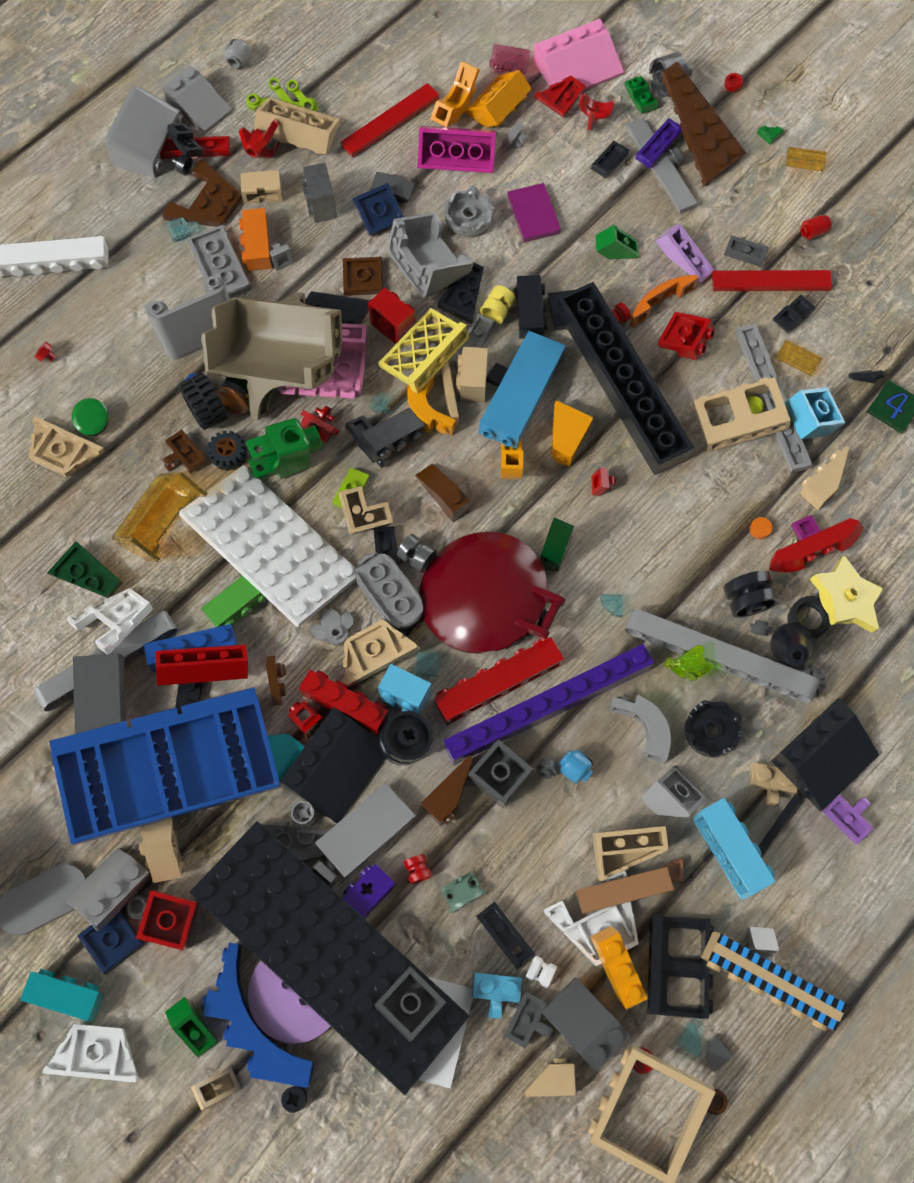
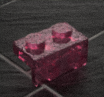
(509, 59)

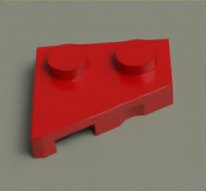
(561, 95)

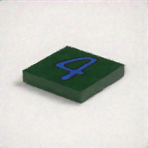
(893, 406)

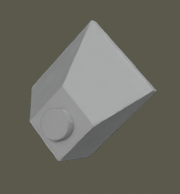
(673, 795)

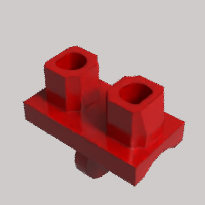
(326, 430)

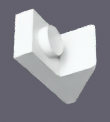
(763, 942)

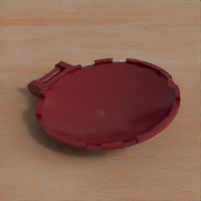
(486, 593)

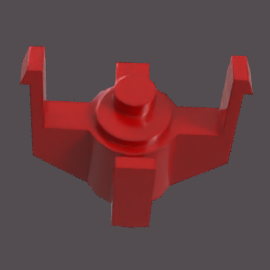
(256, 141)

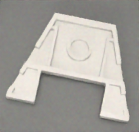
(120, 613)
(579, 933)

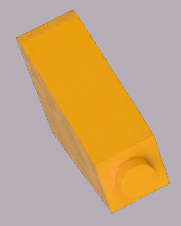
(568, 432)

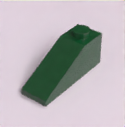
(556, 544)

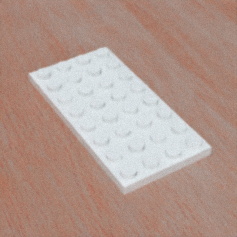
(270, 545)

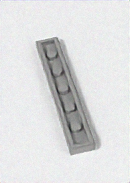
(663, 169)

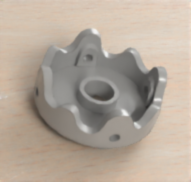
(468, 201)

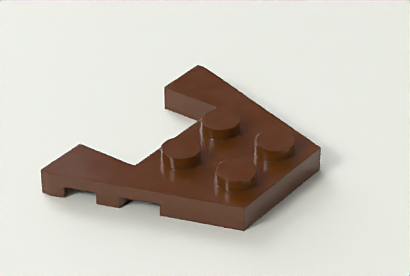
(212, 205)

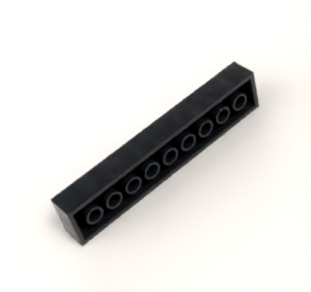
(624, 378)

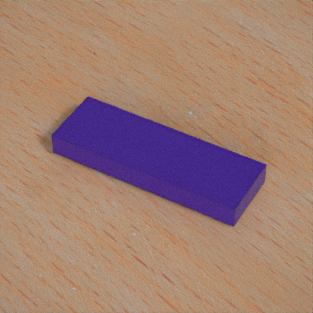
(659, 143)

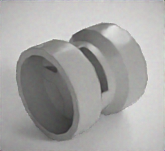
(303, 810)

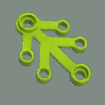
(303, 101)

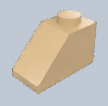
(554, 1080)

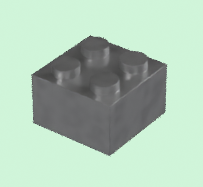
(319, 192)

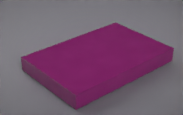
(533, 212)

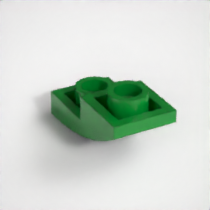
(640, 94)

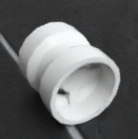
(546, 974)

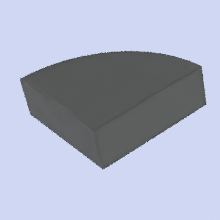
(716, 1054)

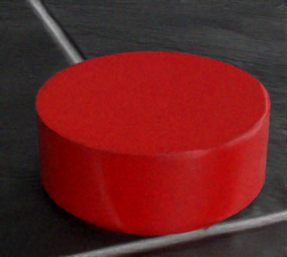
(733, 82)

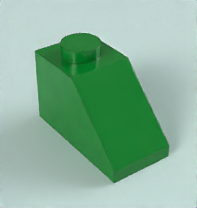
(616, 244)
(190, 1027)

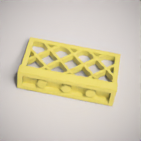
(436, 356)

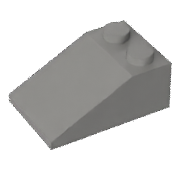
(196, 99)

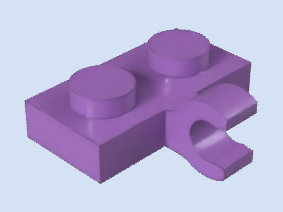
(849, 818)

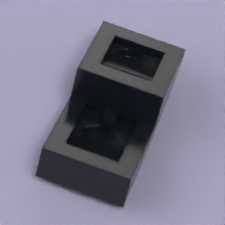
(183, 139)
(794, 314)

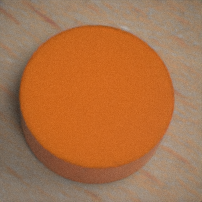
(760, 528)

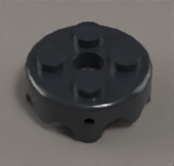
(724, 718)

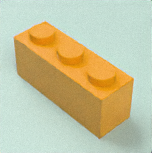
(619, 967)

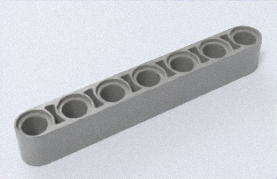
(61, 687)

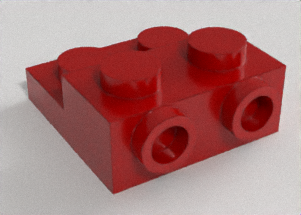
(687, 335)

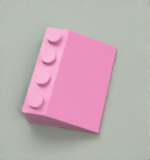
(581, 52)

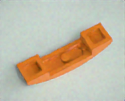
(679, 286)

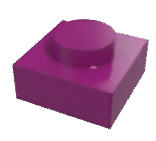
(805, 527)

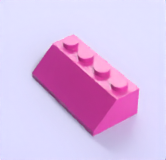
(456, 149)

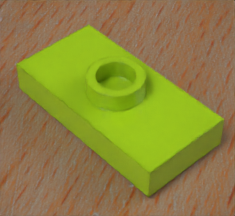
(352, 480)

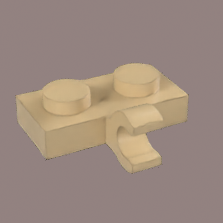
(772, 780)

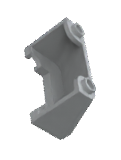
(141, 132)
(423, 254)
(183, 326)

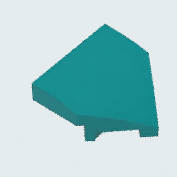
(284, 751)

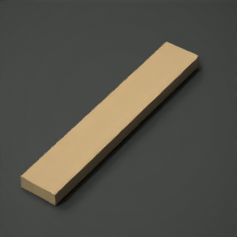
(447, 382)

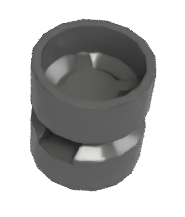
(415, 552)

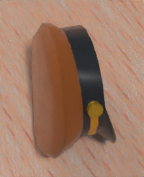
(233, 397)

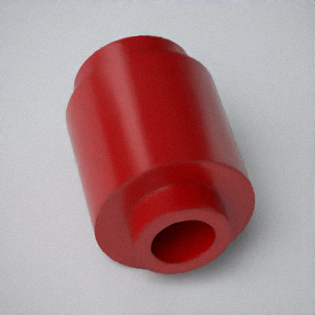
(815, 227)

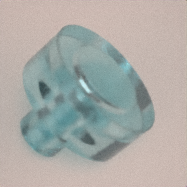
(379, 403)

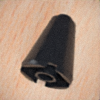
(792, 644)

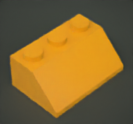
(499, 99)

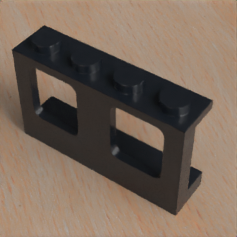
(663, 966)

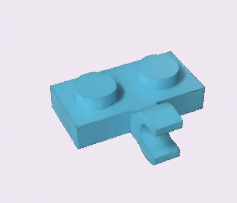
(496, 989)

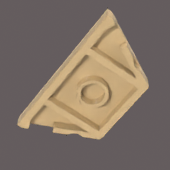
(60, 449)
(373, 651)

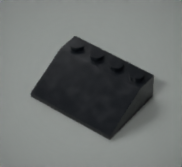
(827, 755)
(334, 766)

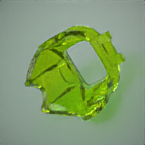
(690, 665)

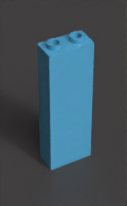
(521, 390)

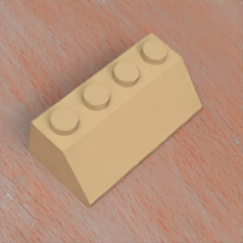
(298, 125)

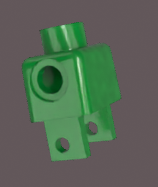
(284, 449)

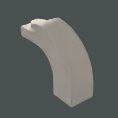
(653, 722)

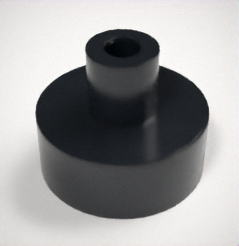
(183, 164)

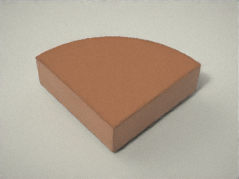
(676, 870)

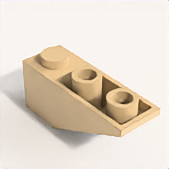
(825, 483)

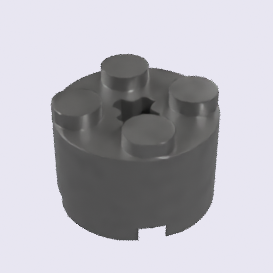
(662, 63)

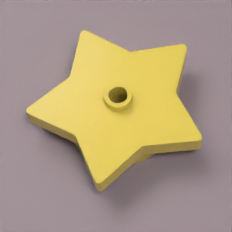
(848, 596)

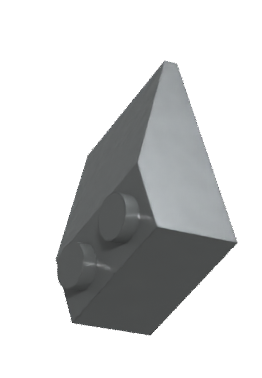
(586, 1024)

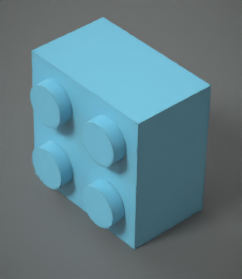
(814, 413)
(404, 690)

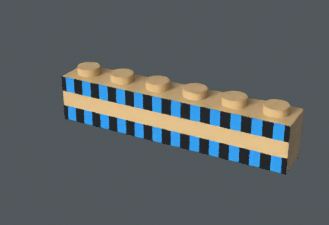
(773, 981)

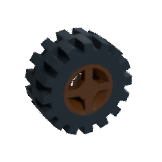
(224, 443)

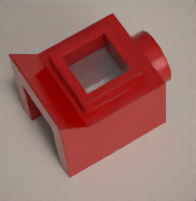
(304, 717)

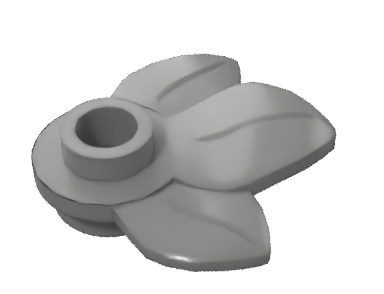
(331, 625)

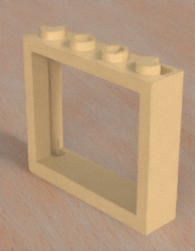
(688, 1133)

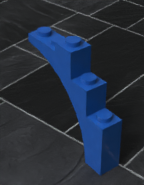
(269, 1059)

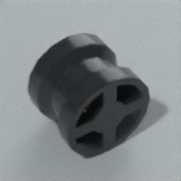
(298, 1097)

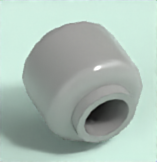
(237, 53)

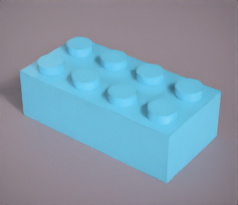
(734, 849)

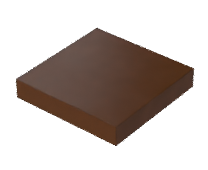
(362, 276)

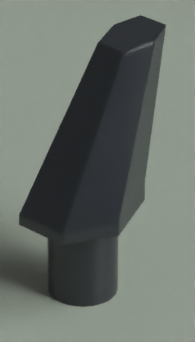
(866, 376)

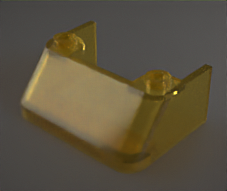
(155, 514)

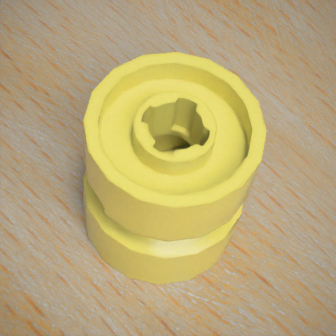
(498, 304)

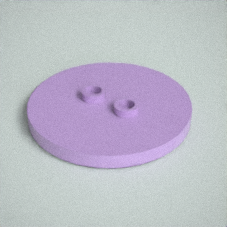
(280, 1010)

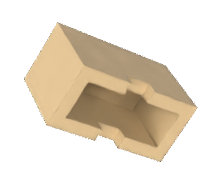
(261, 186)

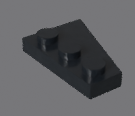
(462, 295)

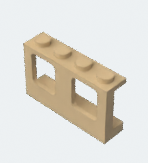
(745, 425)

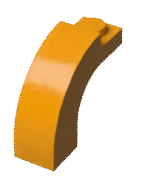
(452, 107)
(429, 416)
(511, 462)

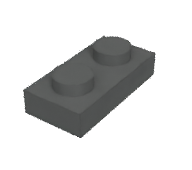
(746, 251)

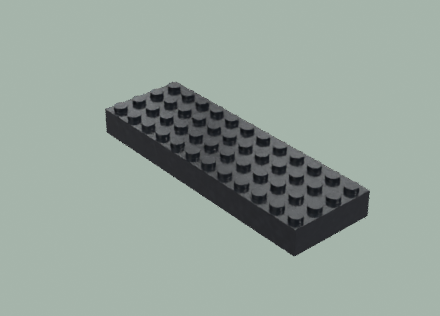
(322, 952)

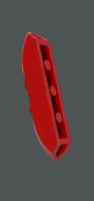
(824, 542)

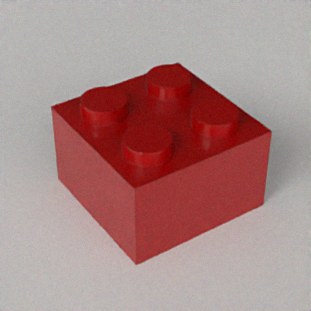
(391, 315)
(168, 920)

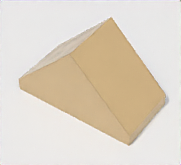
(216, 1088)

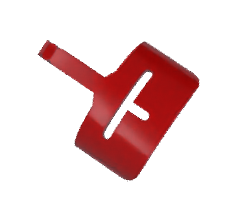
(589, 106)

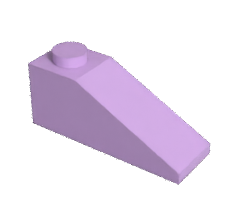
(684, 252)

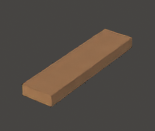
(624, 890)

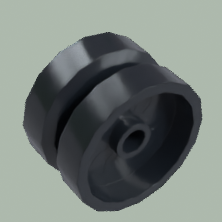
(751, 594)
(418, 736)

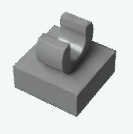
(515, 136)
(280, 256)
(325, 873)

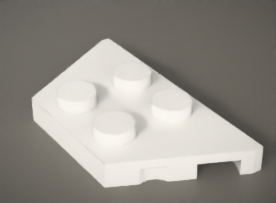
(94, 1054)

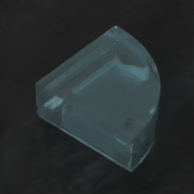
(612, 604)
(690, 1040)

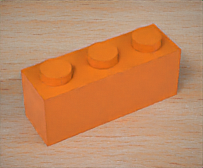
(255, 239)

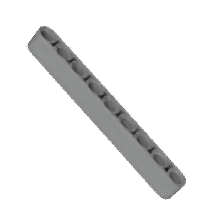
(723, 656)

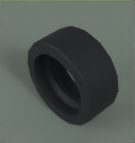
(813, 602)

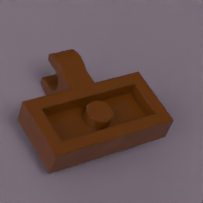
(184, 452)
(275, 672)

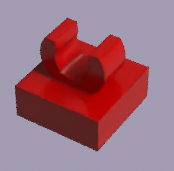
(602, 482)

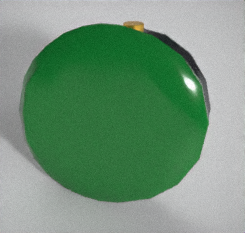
(90, 416)

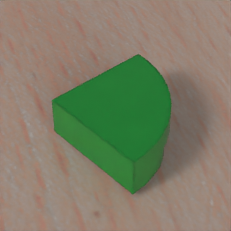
(770, 134)

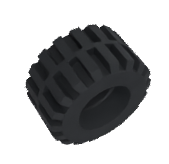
(203, 401)

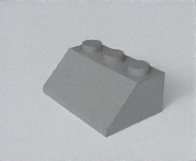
(108, 889)

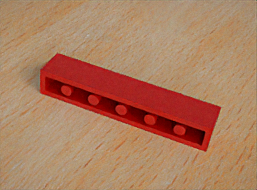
(498, 681)

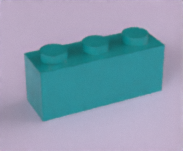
(62, 995)

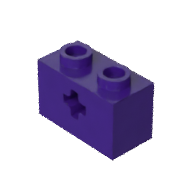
(381, 884)

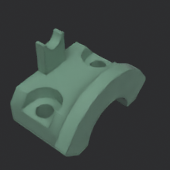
(462, 891)

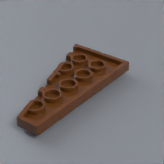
(702, 128)

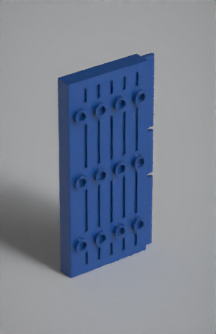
(163, 766)

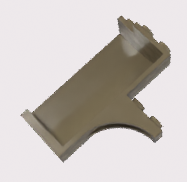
(272, 345)

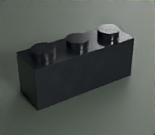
(530, 305)
(391, 435)

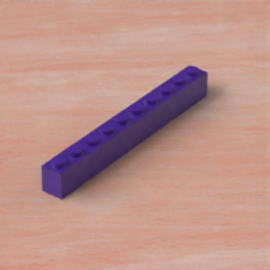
(548, 704)

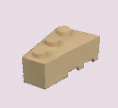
(625, 848)

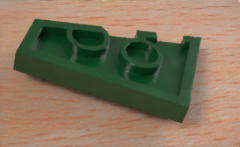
(85, 571)

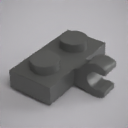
(527, 1021)

